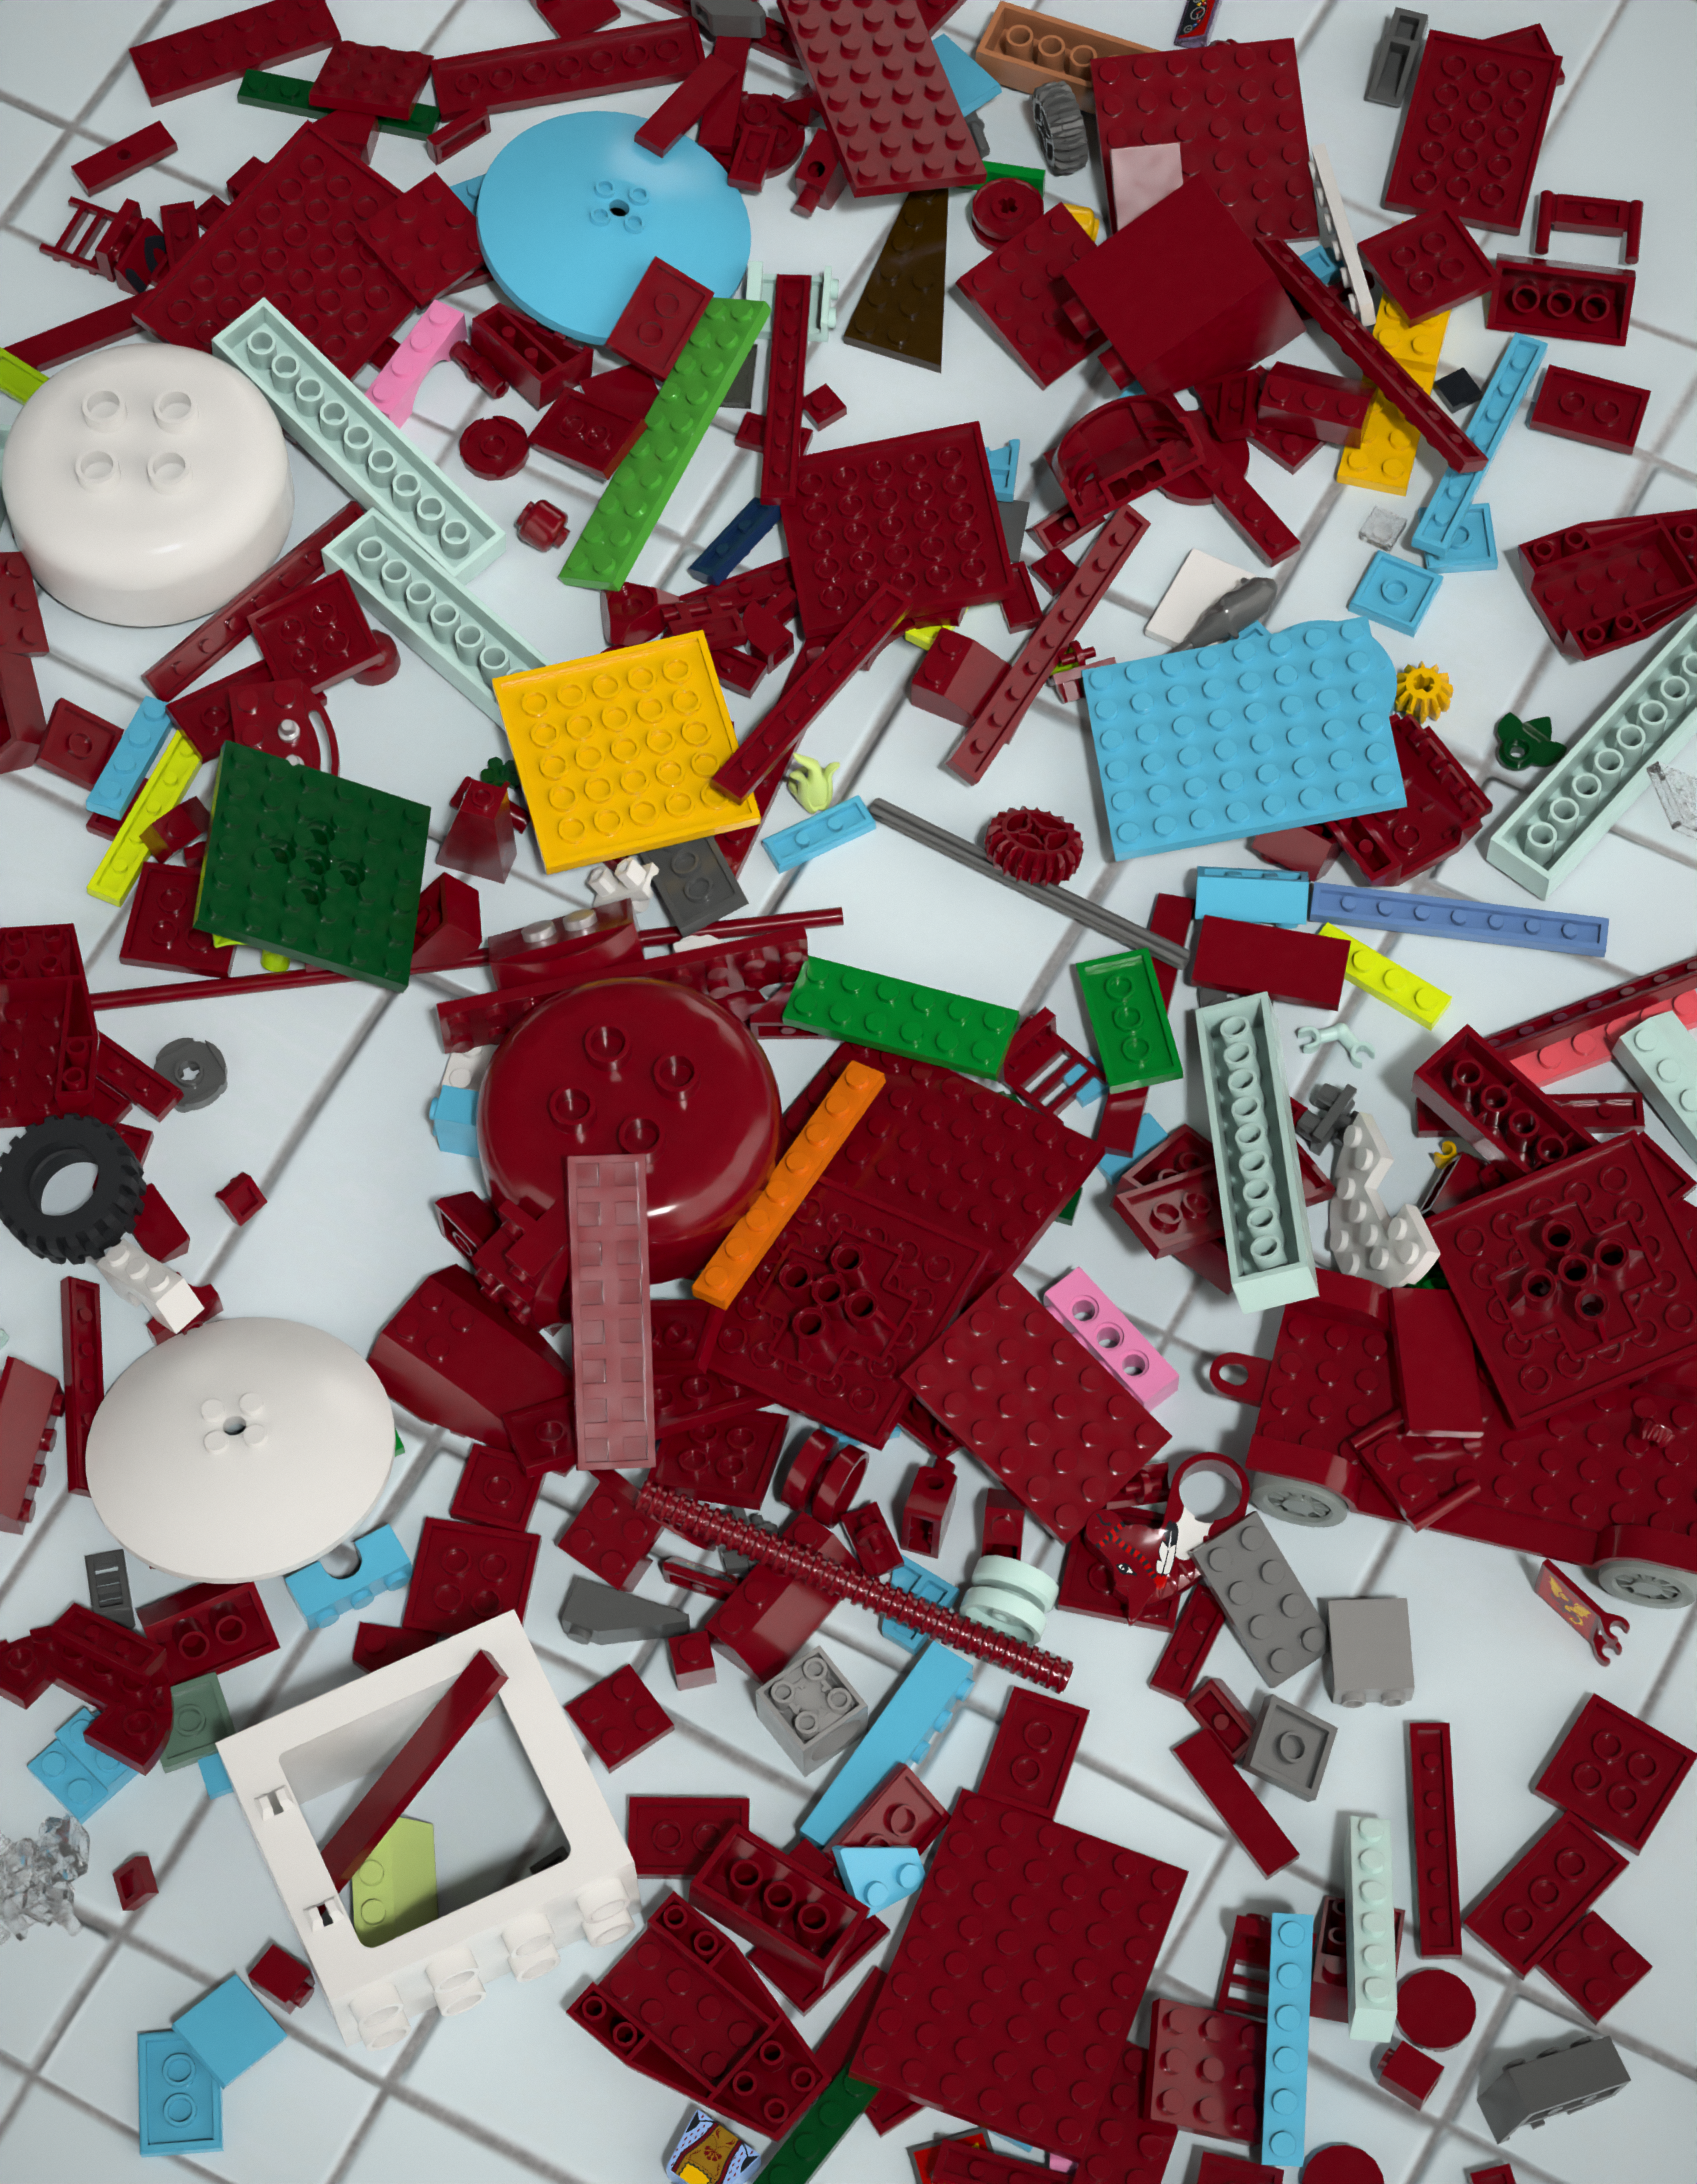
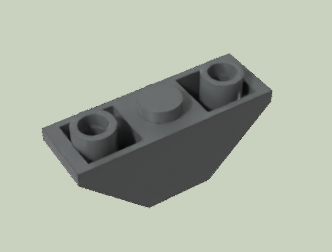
(731, 17)

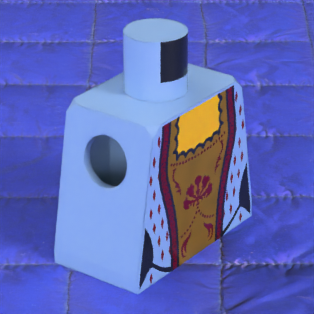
(711, 2155)

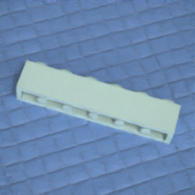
(1370, 1929)

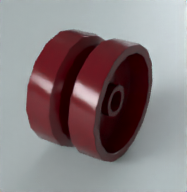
(825, 1478)

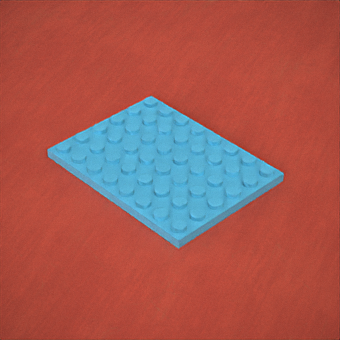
(1243, 738)

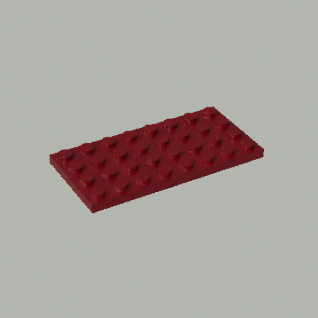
(883, 95)

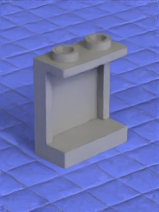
(1370, 1651)

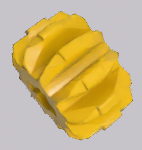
(1423, 692)

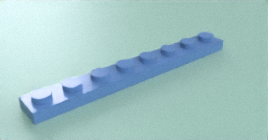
(1459, 919)

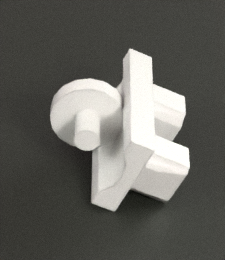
(627, 882)

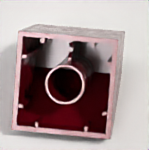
(1180, 295)

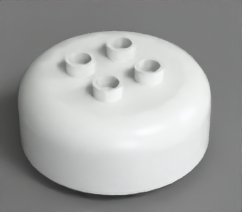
(147, 484)

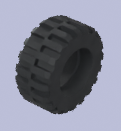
(95, 1224)

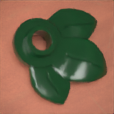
(1530, 740)

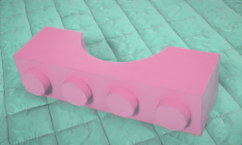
(425, 345)

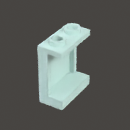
(822, 316)

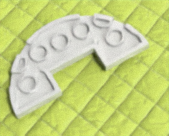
(1360, 1228)

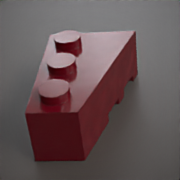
(529, 356)

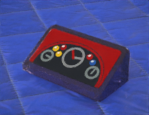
(1197, 23)

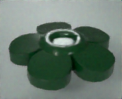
(499, 773)

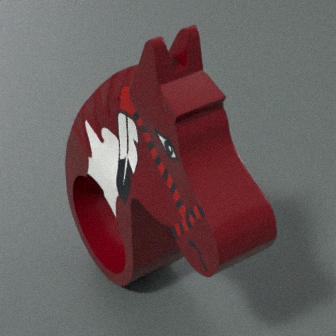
(1155, 1563)

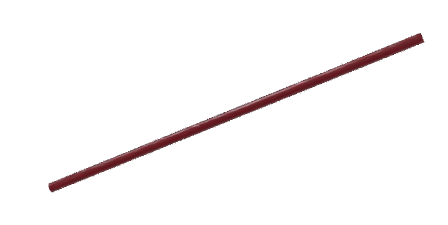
(480, 958)

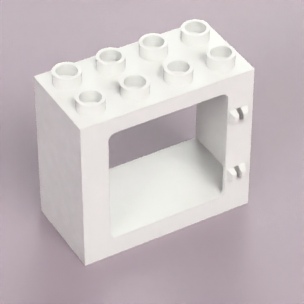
(451, 1958)

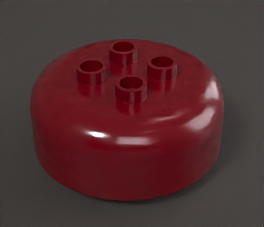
(635, 1073)

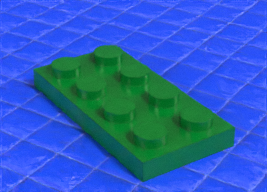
(1129, 1021)

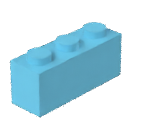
(1252, 895)

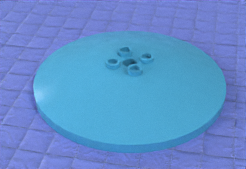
(563, 251)

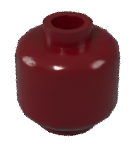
(543, 525)

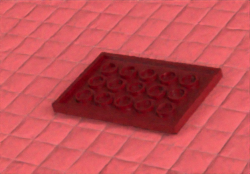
(1474, 131)
(1035, 1408)

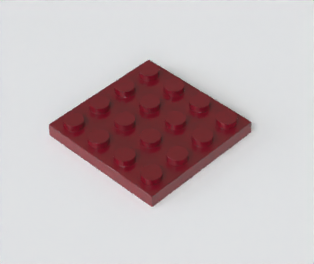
(1023, 291)

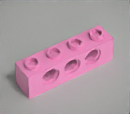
(1080, 1294)

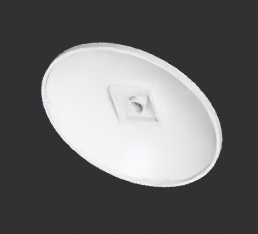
(249, 1501)

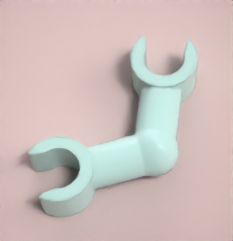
(1337, 1032)

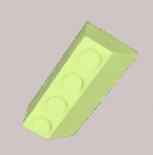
(396, 1884)

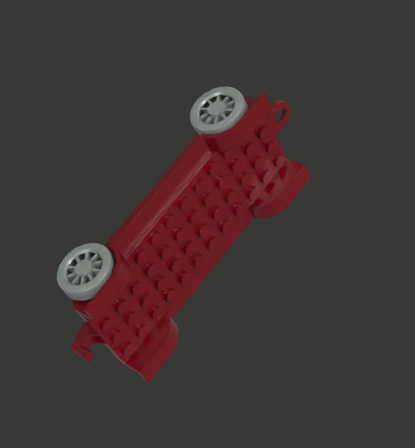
(1558, 1490)

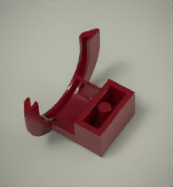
(616, 1538)

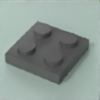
(1290, 1748)

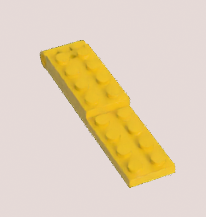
(1390, 440)

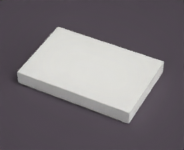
(1194, 591)

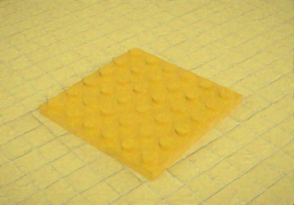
(622, 751)

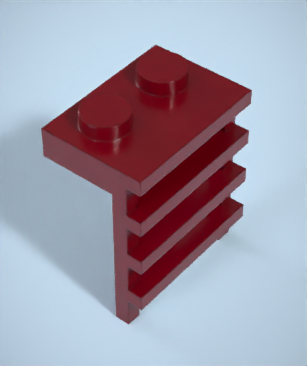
(112, 244)
(1031, 1053)
(1252, 1949)

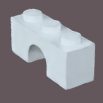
(147, 1281)

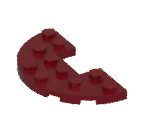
(134, 1715)

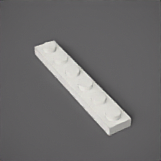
(1344, 246)

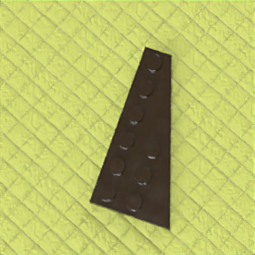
(905, 295)

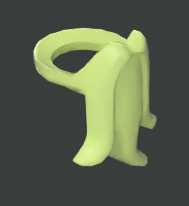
(815, 790)

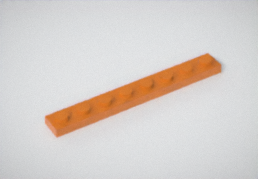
(788, 1185)

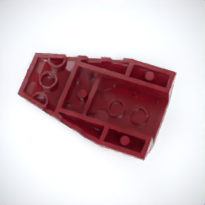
(466, 1361)

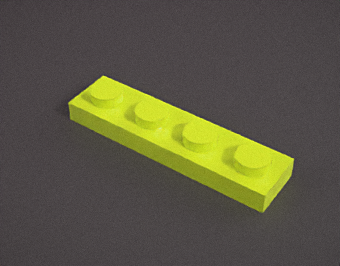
(1391, 982)

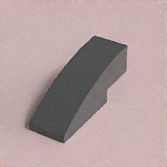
(1398, 57)

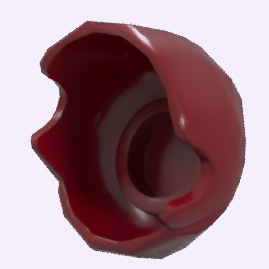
(385, 669)

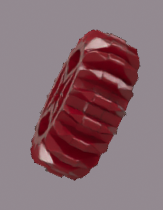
(1033, 846)

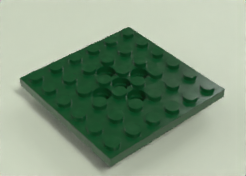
(313, 867)

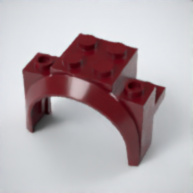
(1123, 454)
(528, 1267)

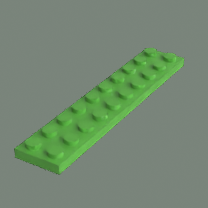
(666, 447)

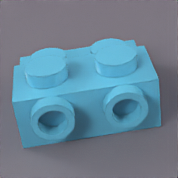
(77, 1772)

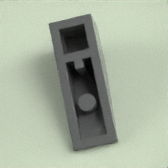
(613, 1617)

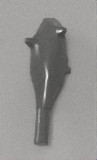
(1232, 613)

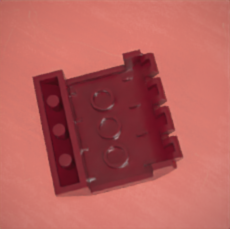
(1434, 825)

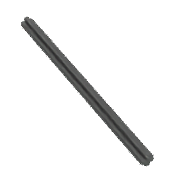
(1051, 894)

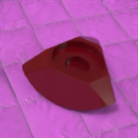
(634, 613)

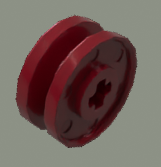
(1004, 210)

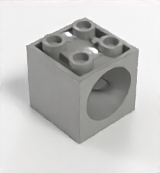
(812, 1711)

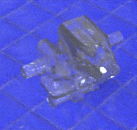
(39, 1877)

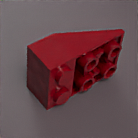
(1329, 1974)

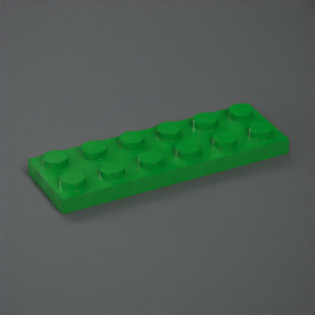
(901, 1017)

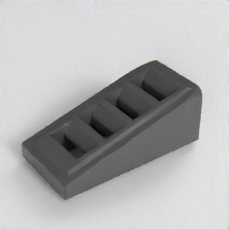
(119, 1610)

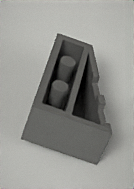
(1552, 2085)

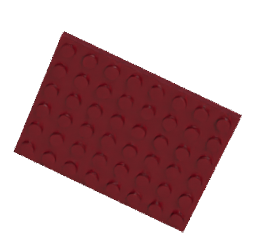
(298, 249)
(953, 1155)
(1019, 1975)

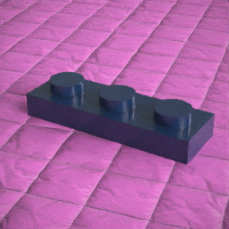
(735, 542)

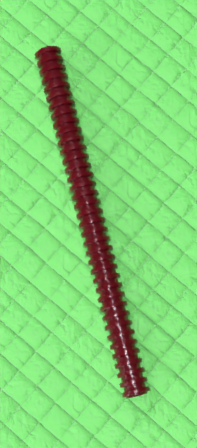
(854, 1586)

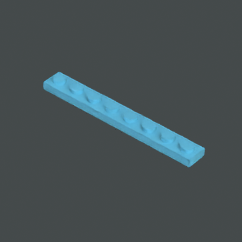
(1487, 432)

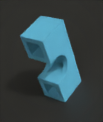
(325, 1598)

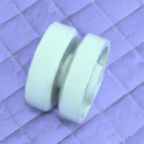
(1010, 1598)

